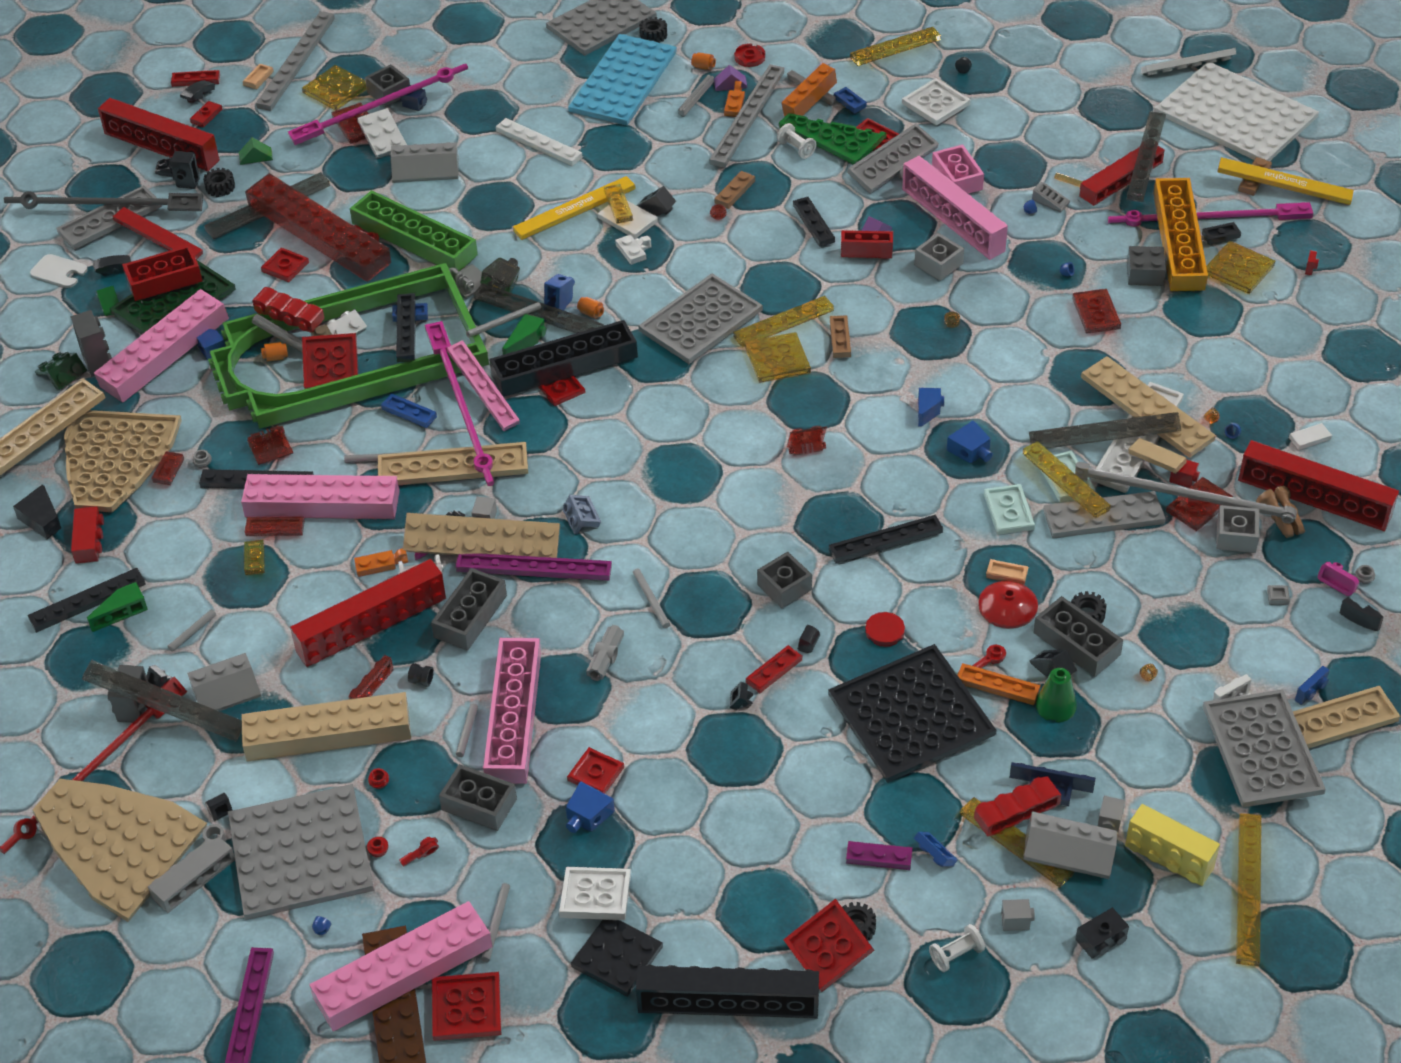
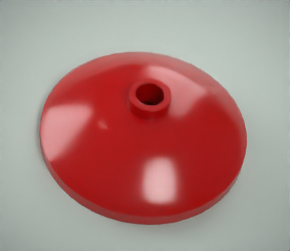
(1008, 604)

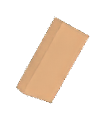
(258, 76)
(1006, 571)

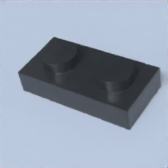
(1221, 233)

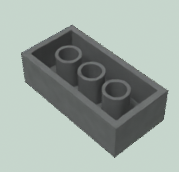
(469, 609)
(1082, 636)

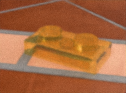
(254, 557)

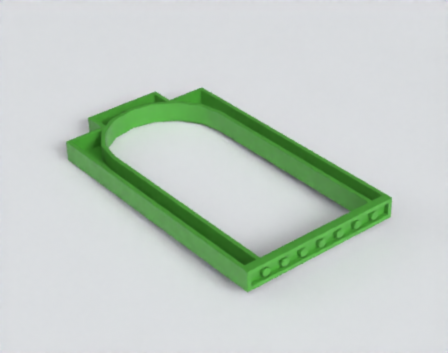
(279, 408)

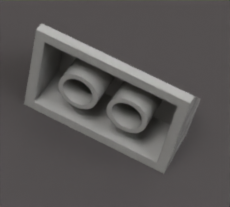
(225, 683)

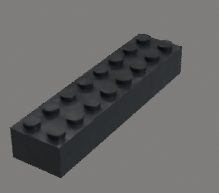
(563, 358)
(727, 991)

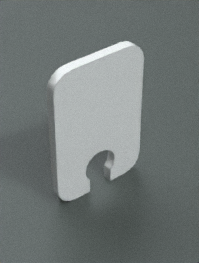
(56, 269)

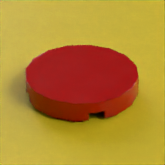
(749, 55)
(885, 629)

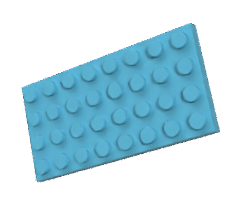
(622, 79)

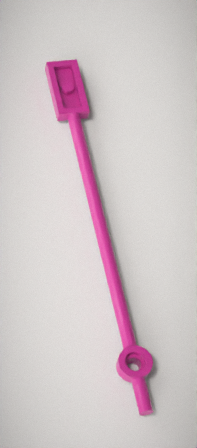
(315, 128)
(1284, 211)
(439, 343)

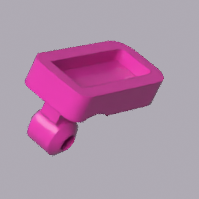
(1338, 578)

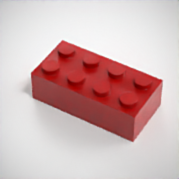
(162, 272)

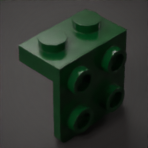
(62, 369)

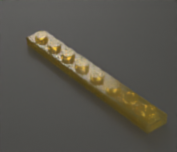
(1248, 890)

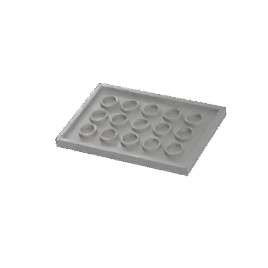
(599, 22)
(700, 318)
(1263, 748)

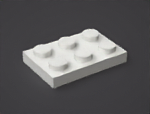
(381, 132)

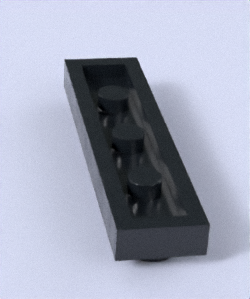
(813, 221)

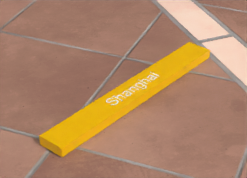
(1285, 181)
(568, 210)

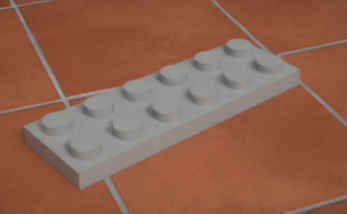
(889, 158)
(100, 220)
(1125, 513)

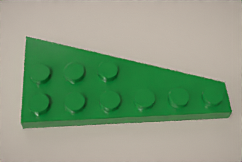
(836, 138)

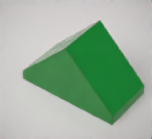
(255, 152)
(107, 299)

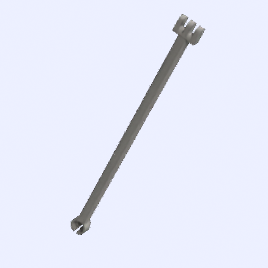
(1082, 470)

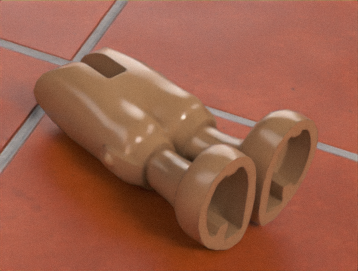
(1282, 496)

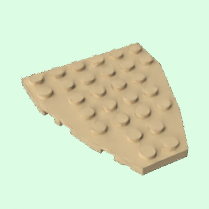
(114, 454)
(115, 839)

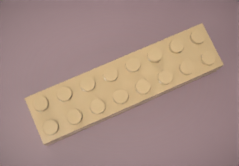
(325, 726)

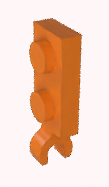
(734, 100)
(379, 562)

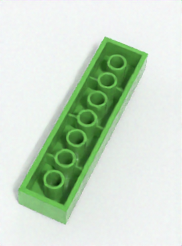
(413, 231)

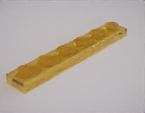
(895, 46)
(784, 320)
(1066, 479)
(1014, 841)

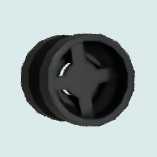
(420, 674)

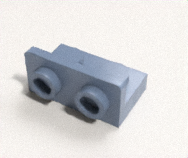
(580, 512)

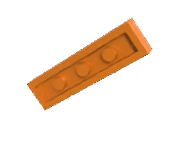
(999, 684)

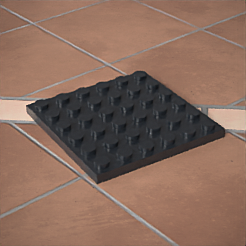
(911, 713)

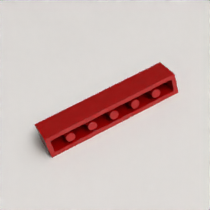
(1113, 177)

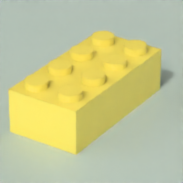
(1172, 845)

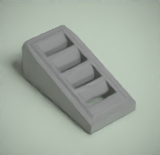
(1044, 194)

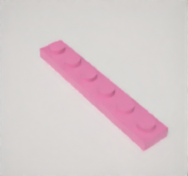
(483, 385)

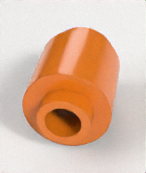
(703, 61)
(590, 307)
(274, 351)

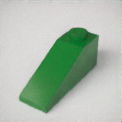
(526, 334)
(119, 606)

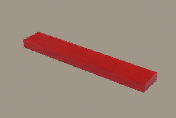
(152, 231)

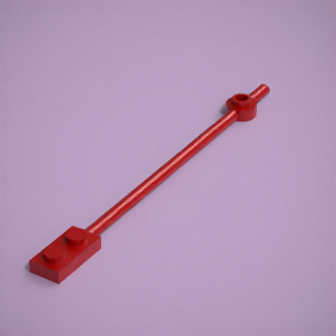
(171, 685)

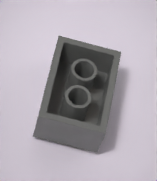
(91, 340)
(478, 797)

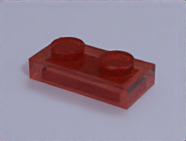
(168, 468)

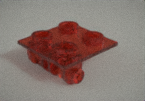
(799, 438)
(269, 445)

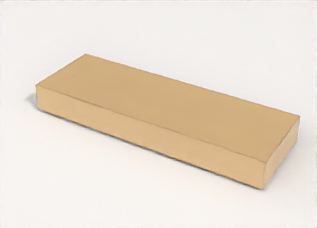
(1157, 455)

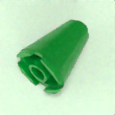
(1057, 697)

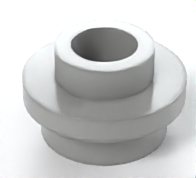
(201, 458)
(1365, 574)

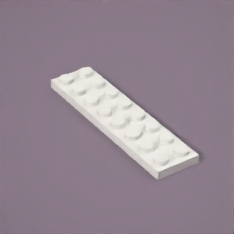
(1117, 456)

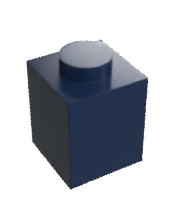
(414, 100)

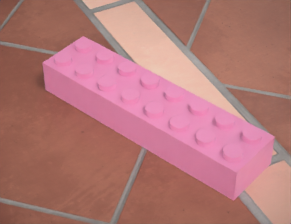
(954, 207)
(160, 346)
(320, 496)
(513, 709)
(400, 966)

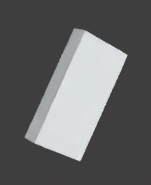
(1310, 436)

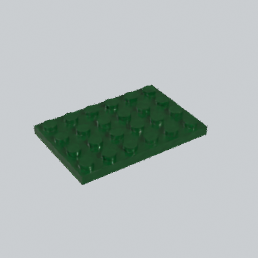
(147, 312)

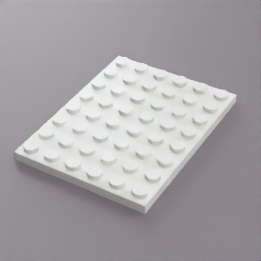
(1236, 112)

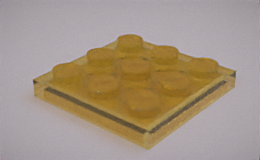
(335, 87)
(1239, 267)
(777, 357)

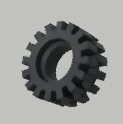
(653, 29)
(219, 182)
(1093, 602)
(865, 915)

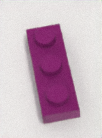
(879, 855)

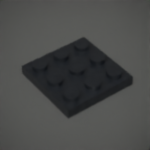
(615, 953)

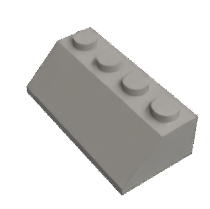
(424, 162)
(1070, 845)

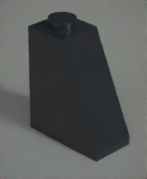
(38, 513)

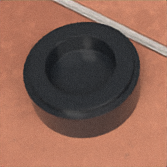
(963, 65)

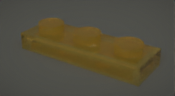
(618, 203)

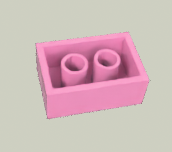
(959, 167)

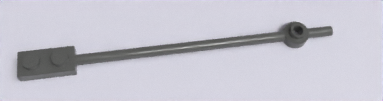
(175, 201)

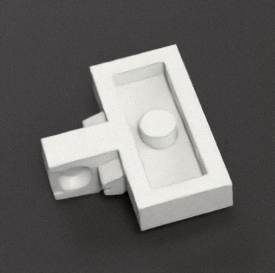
(633, 248)

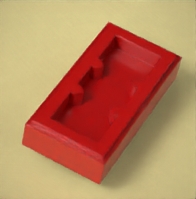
(206, 114)

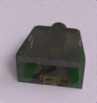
(501, 274)

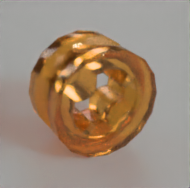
(954, 316)

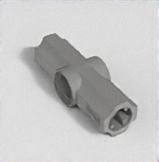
(605, 652)

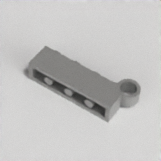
(193, 870)

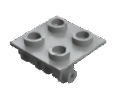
(467, 279)

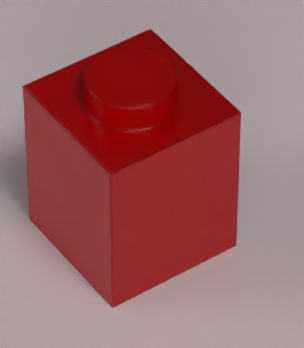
(1186, 475)

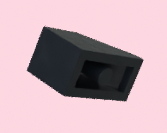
(658, 202)
(1052, 659)

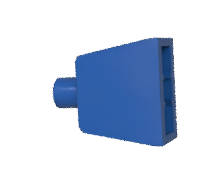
(558, 291)
(970, 443)
(588, 808)

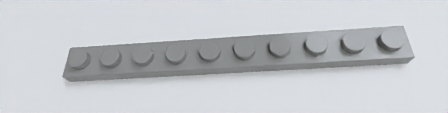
(295, 61)
(746, 116)

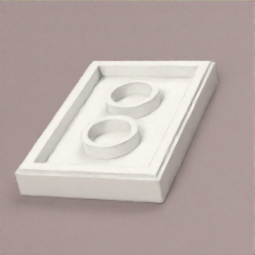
(641, 220)

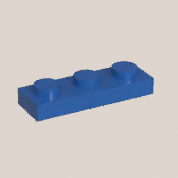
(409, 410)

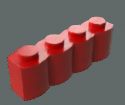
(288, 309)
(1014, 807)

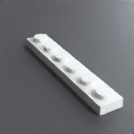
(1183, 62)
(539, 142)

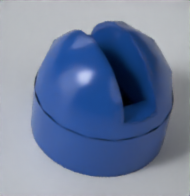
(1030, 207)
(1067, 269)
(1230, 429)
(321, 925)

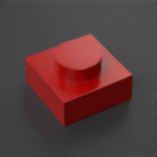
(1312, 263)

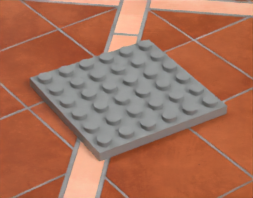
(299, 851)

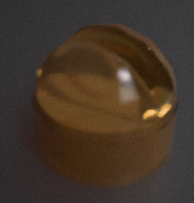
(1212, 415)
(1148, 676)

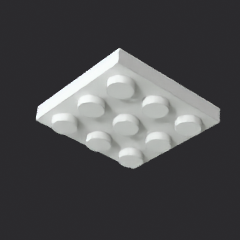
(936, 101)
(595, 893)

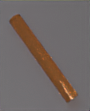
(1067, 179)

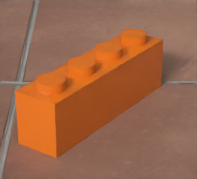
(810, 90)

